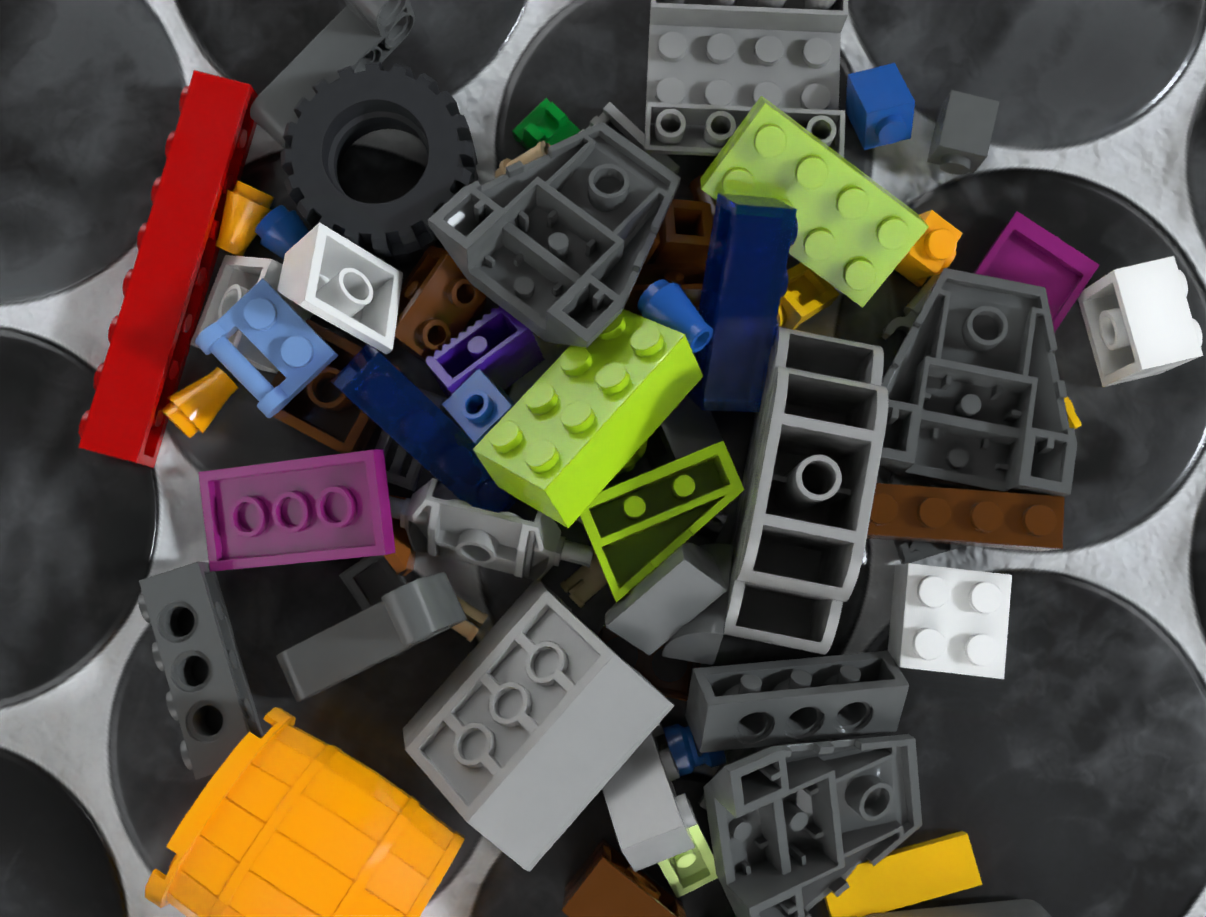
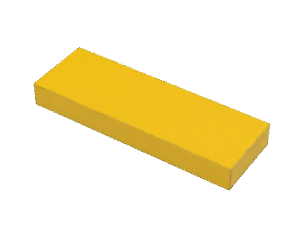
(908, 877)

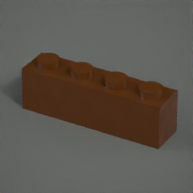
(967, 517)

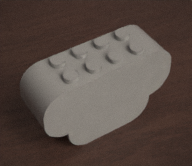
(807, 490)

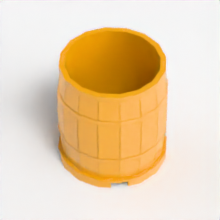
(302, 835)

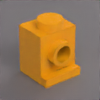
(932, 251)

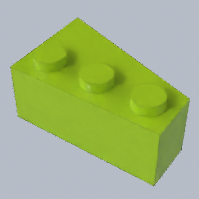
(656, 512)

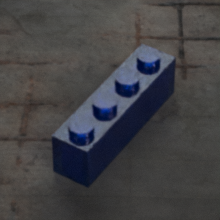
(742, 299)
(420, 428)

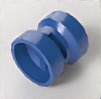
(684, 750)

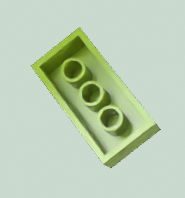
(846, 221)
(589, 416)

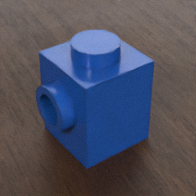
(879, 106)
(478, 405)

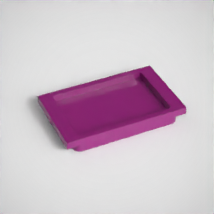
(1039, 258)

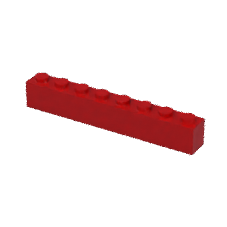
(170, 271)

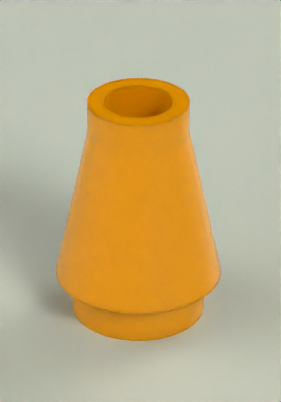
(241, 215)
(199, 403)

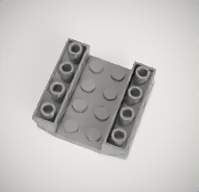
(721, 55)
(532, 725)

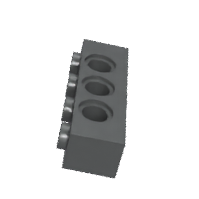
(215, 642)
(795, 700)

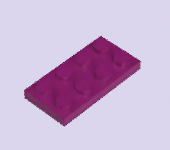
(297, 511)

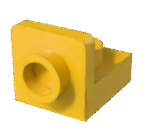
(804, 297)

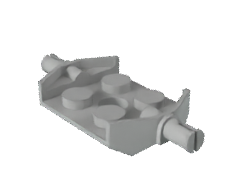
(485, 537)

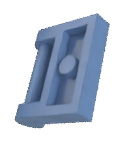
(279, 335)

